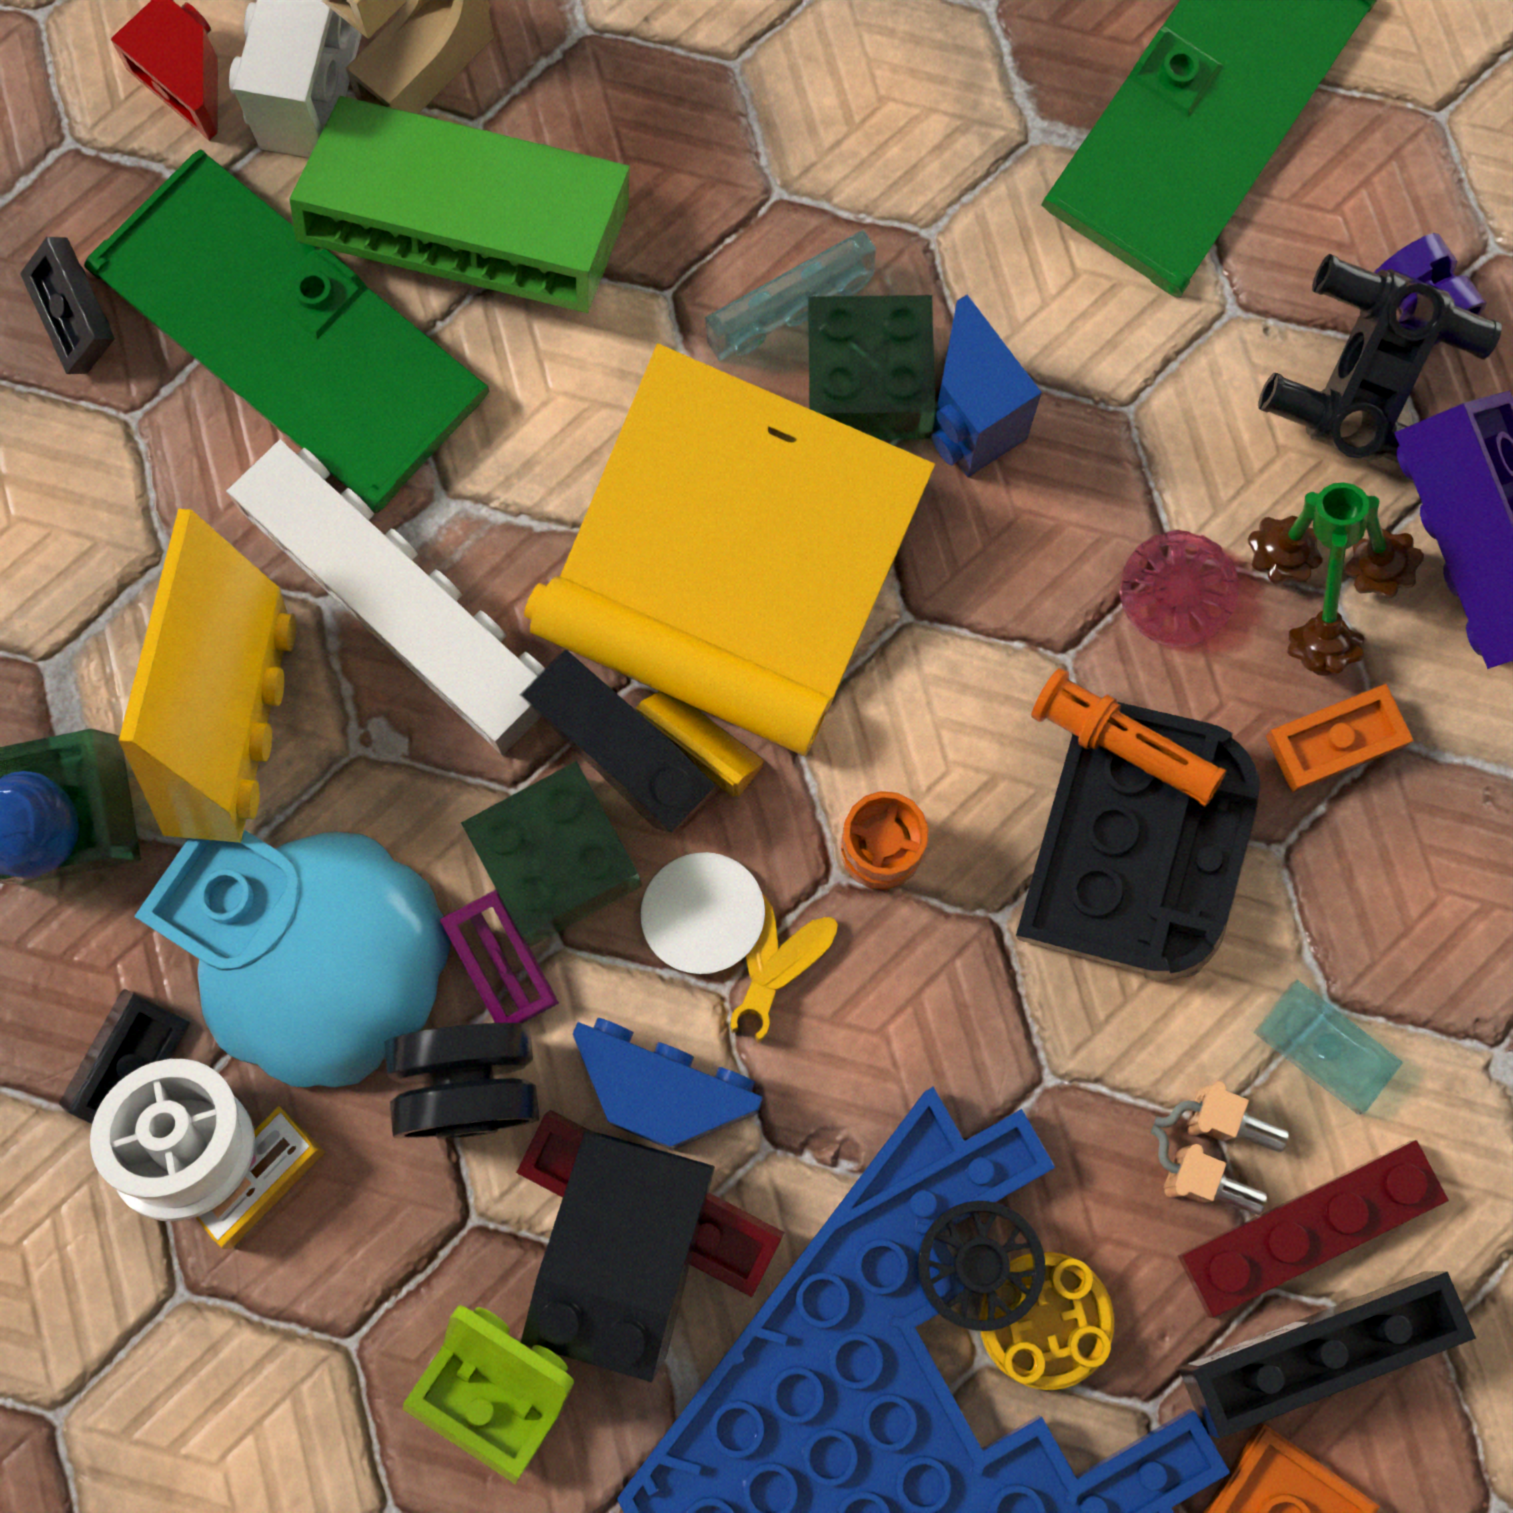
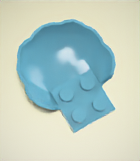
(304, 949)

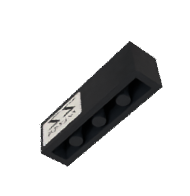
(1326, 1353)

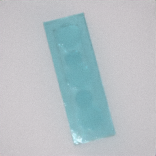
(784, 300)

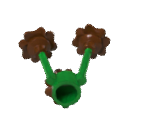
(1378, 565)

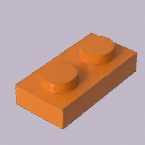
(1339, 738)

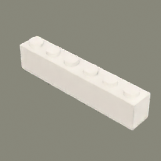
(389, 593)

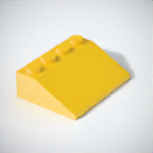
(206, 686)

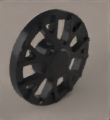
(981, 1266)

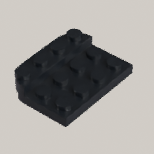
(1137, 865)

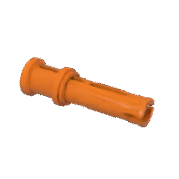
(1101, 724)

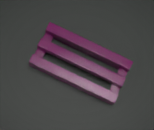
(474, 912)

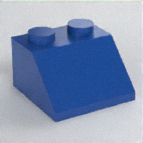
(983, 395)

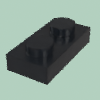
(67, 305)

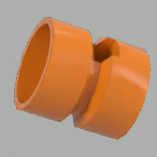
(883, 840)

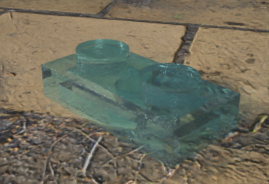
(1328, 1047)

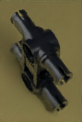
(1378, 359)

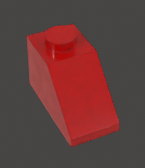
(174, 59)

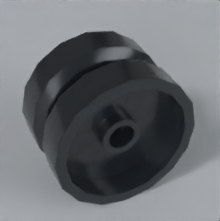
(461, 1069)

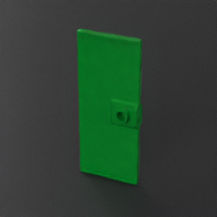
(1197, 128)
(288, 329)

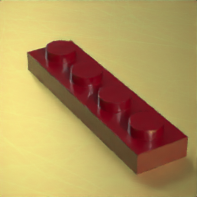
(1312, 1228)
(729, 1240)

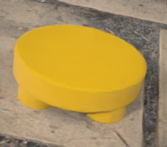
(1061, 1335)

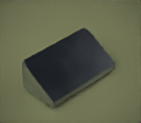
(129, 1038)

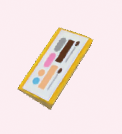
(279, 1160)

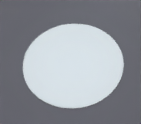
(702, 913)

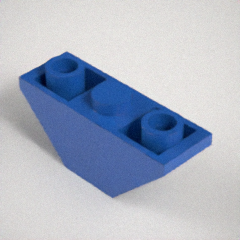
(658, 1090)

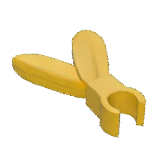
(775, 968)

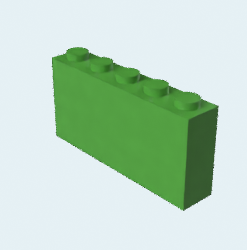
(461, 203)

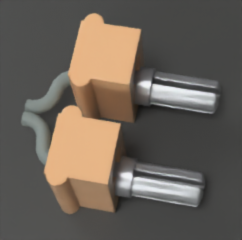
(1223, 1118)

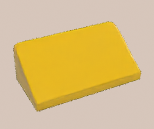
(703, 742)

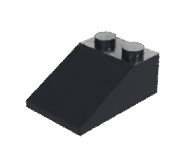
(618, 1256)

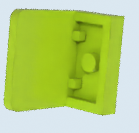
(491, 1392)

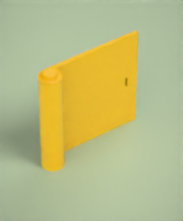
(732, 555)

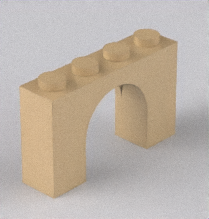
(416, 51)

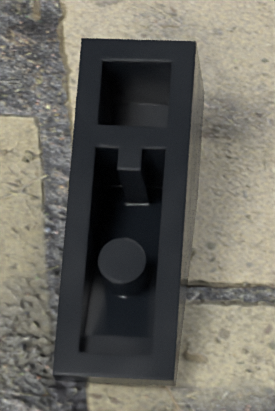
(618, 742)

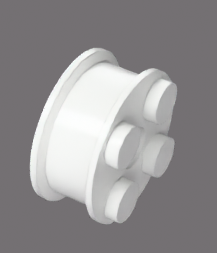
(172, 1139)

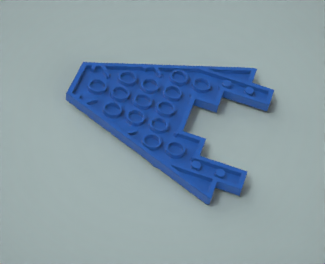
(841, 1402)

